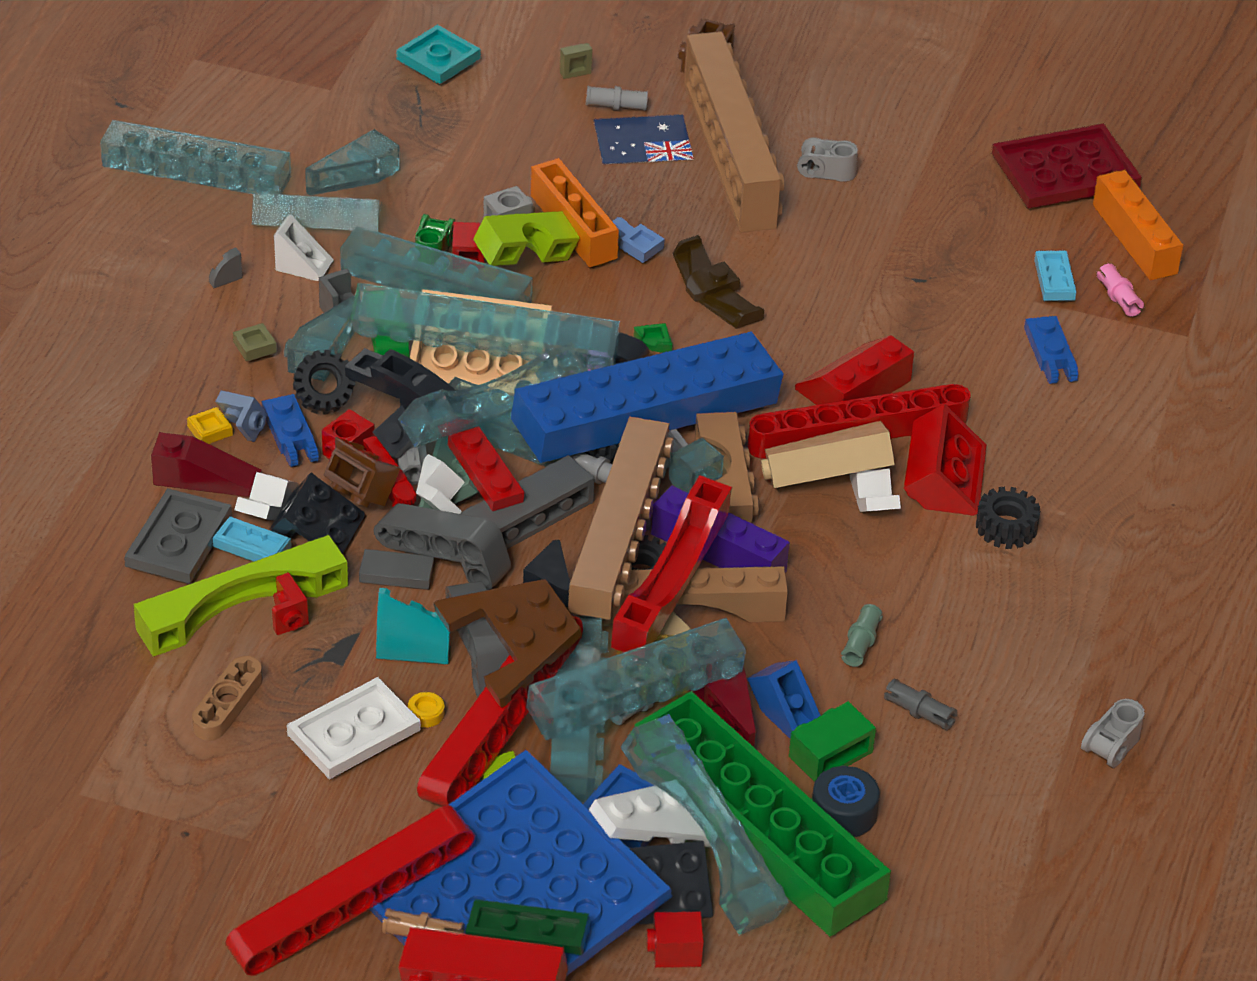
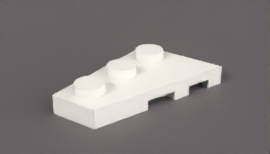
(646, 814)

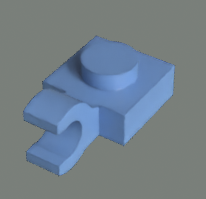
(638, 241)

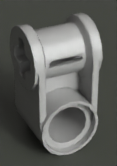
(831, 159)
(1115, 732)

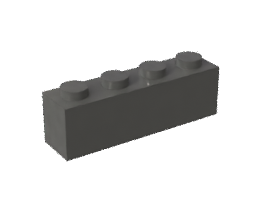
(548, 498)

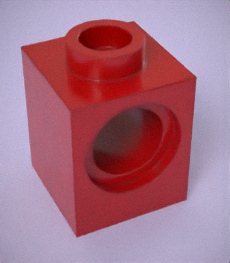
(348, 427)

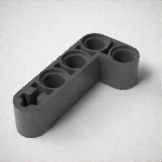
(447, 536)
(480, 640)

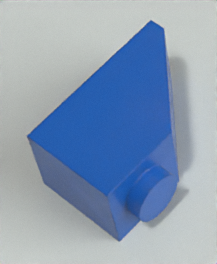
(784, 695)

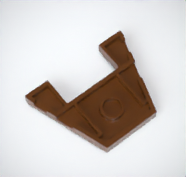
(528, 623)

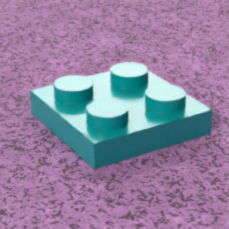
(438, 54)

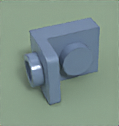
(244, 412)

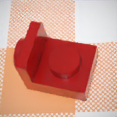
(290, 607)

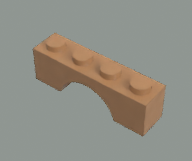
(728, 438)

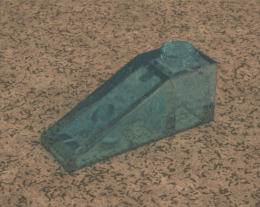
(354, 165)
(327, 331)

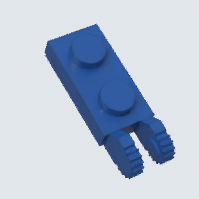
(1051, 348)
(290, 428)

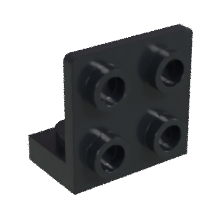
(318, 511)
(684, 871)

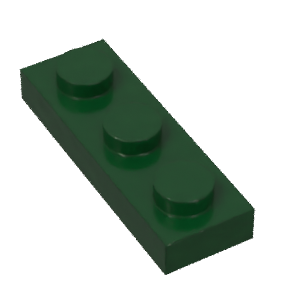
(529, 925)

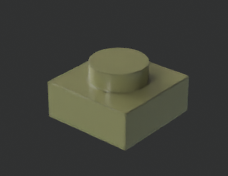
(575, 60)
(254, 342)

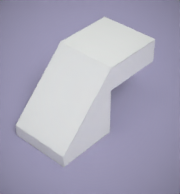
(438, 485)
(874, 490)
(266, 496)

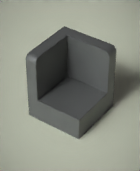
(334, 289)

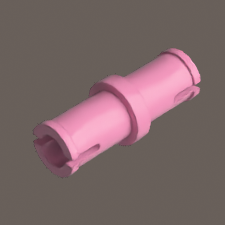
(1120, 289)

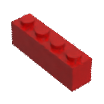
(463, 957)

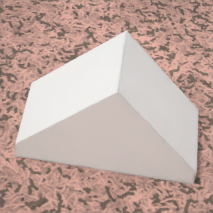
(299, 252)

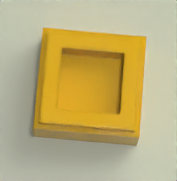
(210, 425)

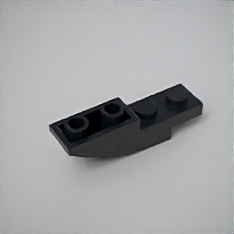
(394, 375)

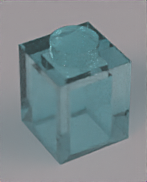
(695, 460)

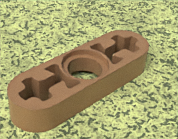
(227, 712)

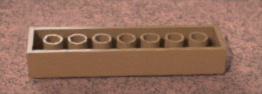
(733, 132)

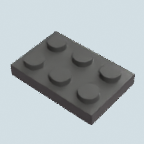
(177, 536)

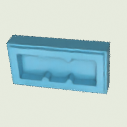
(1055, 275)
(249, 540)

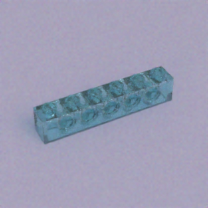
(195, 159)
(635, 679)

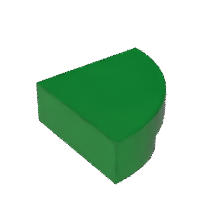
(655, 337)

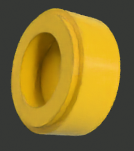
(428, 708)

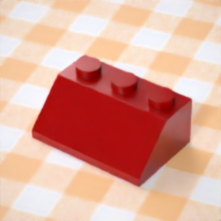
(864, 372)
(945, 463)

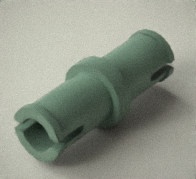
(861, 635)

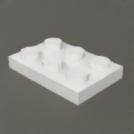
(353, 727)

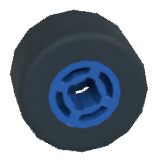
(848, 797)

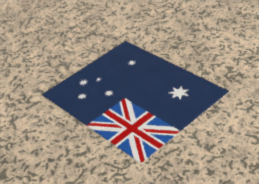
(643, 139)

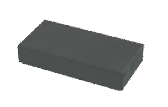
(396, 569)

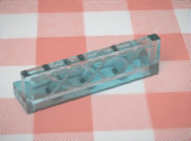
(316, 211)

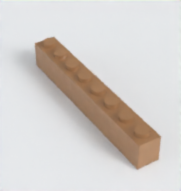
(620, 519)

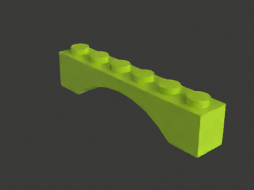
(175, 616)

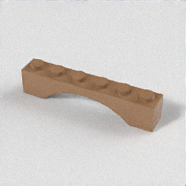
(749, 592)

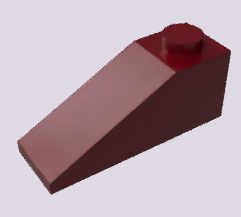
(198, 466)
(732, 703)

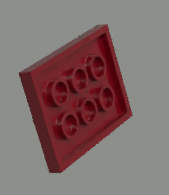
(1061, 164)

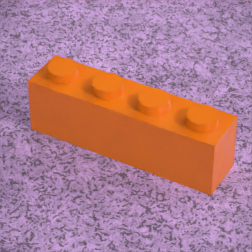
(558, 190)
(1137, 225)

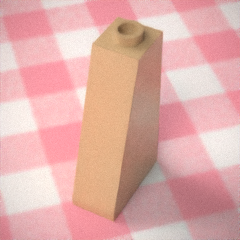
(829, 455)

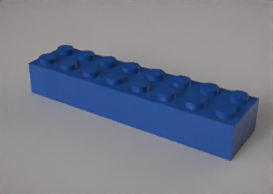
(668, 387)

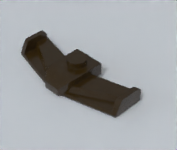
(714, 284)

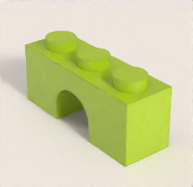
(506, 236)

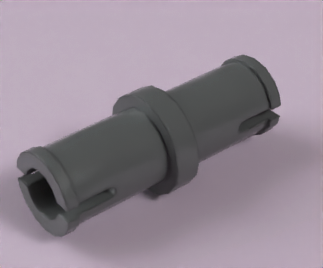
(920, 704)

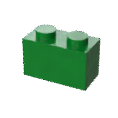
(832, 740)

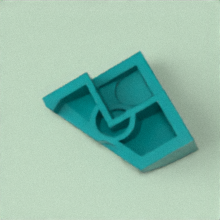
(410, 632)

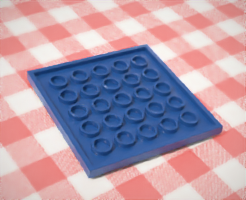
(536, 851)

